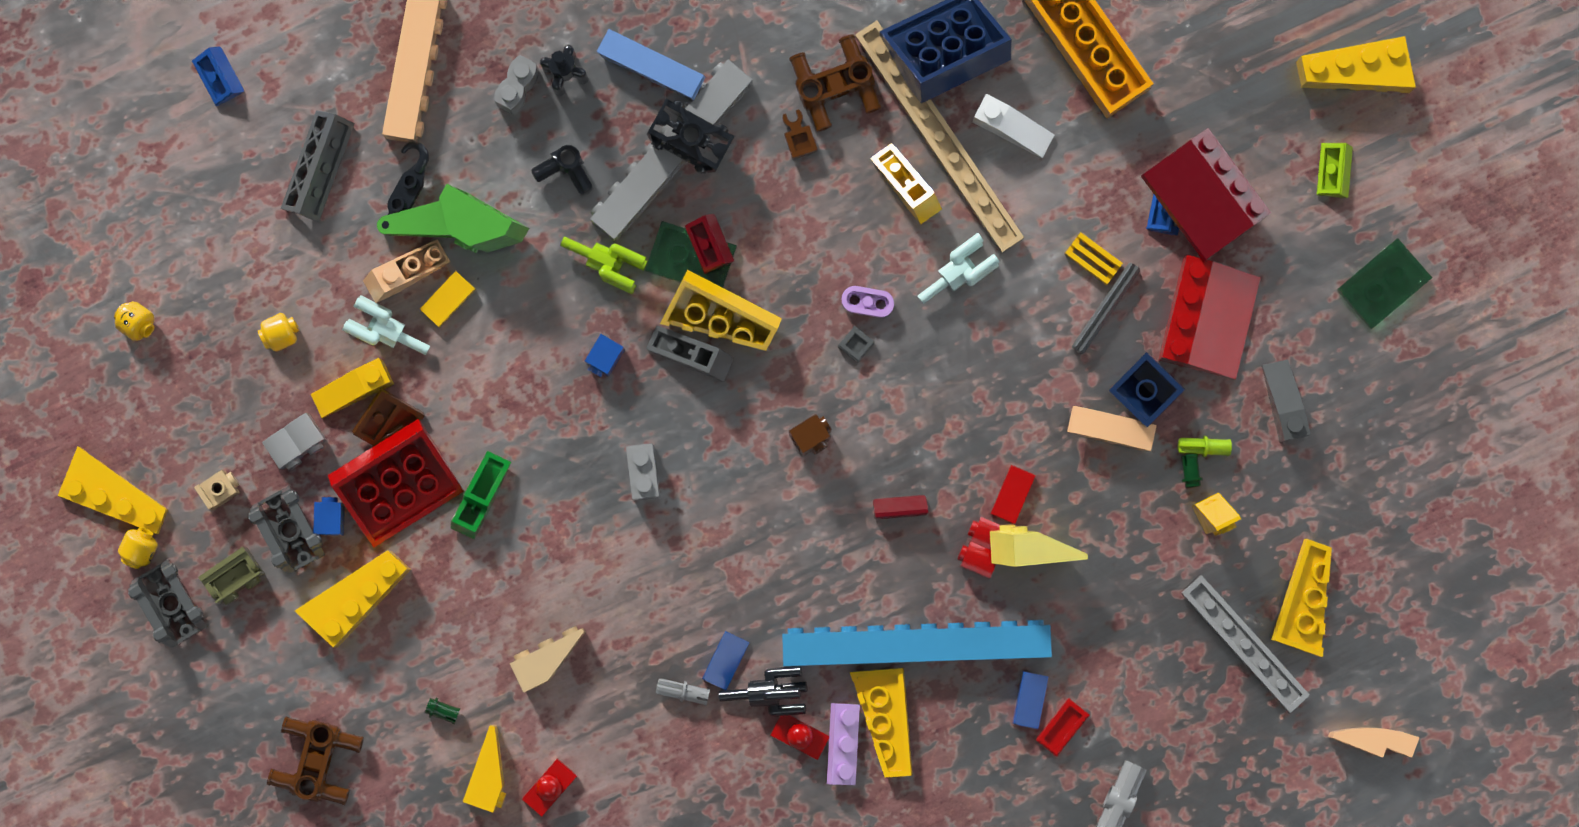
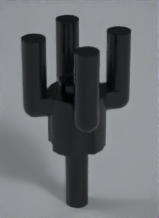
(563, 68)
(769, 692)

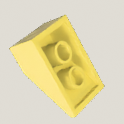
(1020, 547)

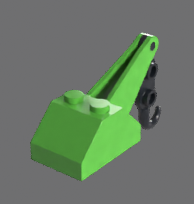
(454, 216)

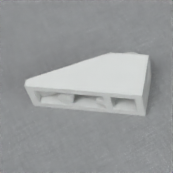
(1012, 126)

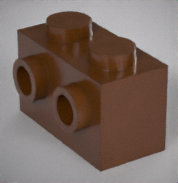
(811, 435)

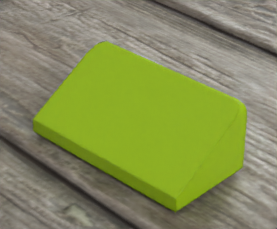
(1334, 170)

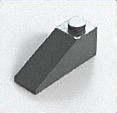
(690, 353)
(1285, 401)

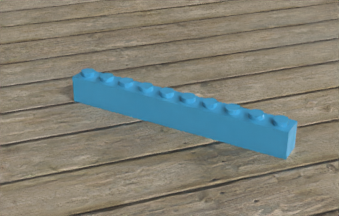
(916, 645)

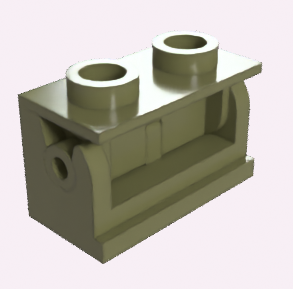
(232, 576)

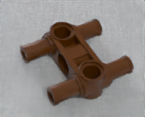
(835, 82)
(315, 761)

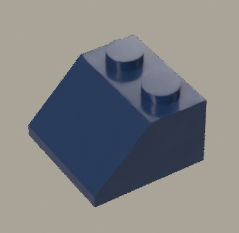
(1147, 389)

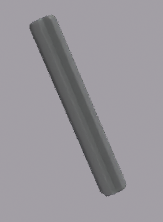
(1106, 308)

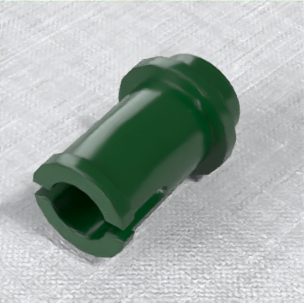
(1191, 471)
(442, 710)

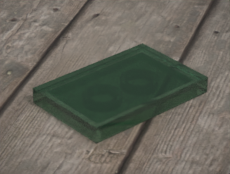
(675, 255)
(1384, 283)

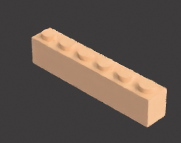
(412, 70)

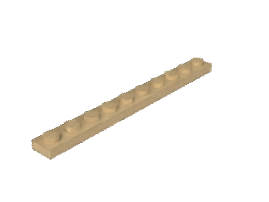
(943, 144)

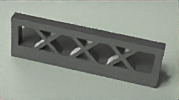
(321, 165)

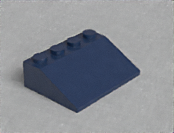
(946, 46)

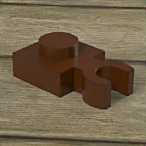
(799, 139)

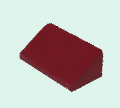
(709, 243)
(900, 507)

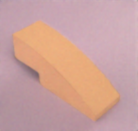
(1111, 428)
(1377, 740)

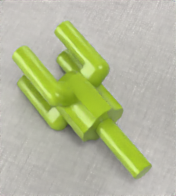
(608, 262)

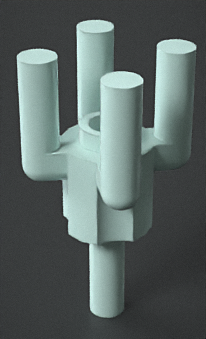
(961, 269)
(381, 327)

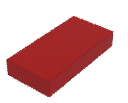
(1012, 494)
(1062, 727)

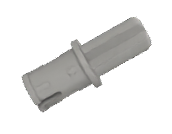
(682, 691)

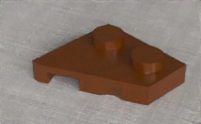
(385, 417)

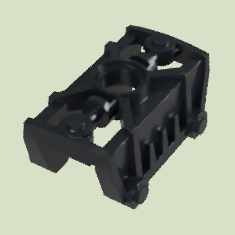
(689, 150)

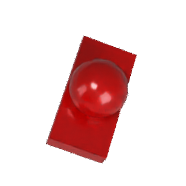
(800, 736)
(549, 787)

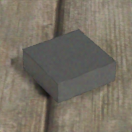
(856, 344)

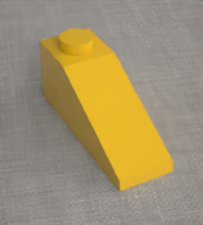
(907, 183)
(352, 387)
(487, 780)

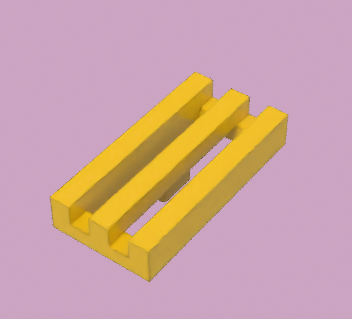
(1075, 245)

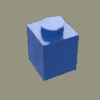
(604, 356)
(329, 517)

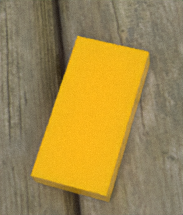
(447, 299)

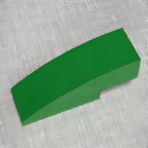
(480, 495)

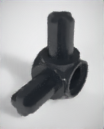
(555, 165)

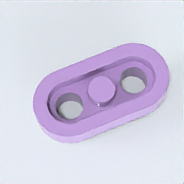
(868, 299)

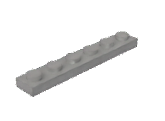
(1245, 644)

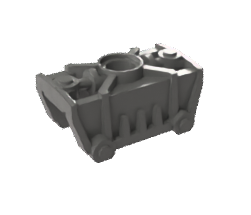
(273, 532)
(154, 606)

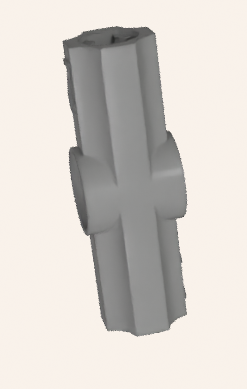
(1122, 796)

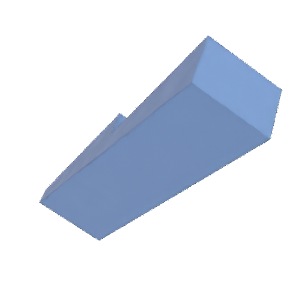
(650, 64)

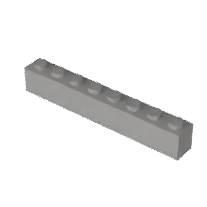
(658, 166)

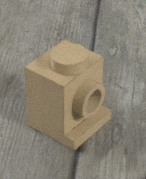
(215, 500)

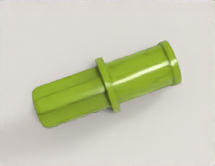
(1204, 446)

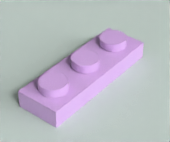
(843, 744)

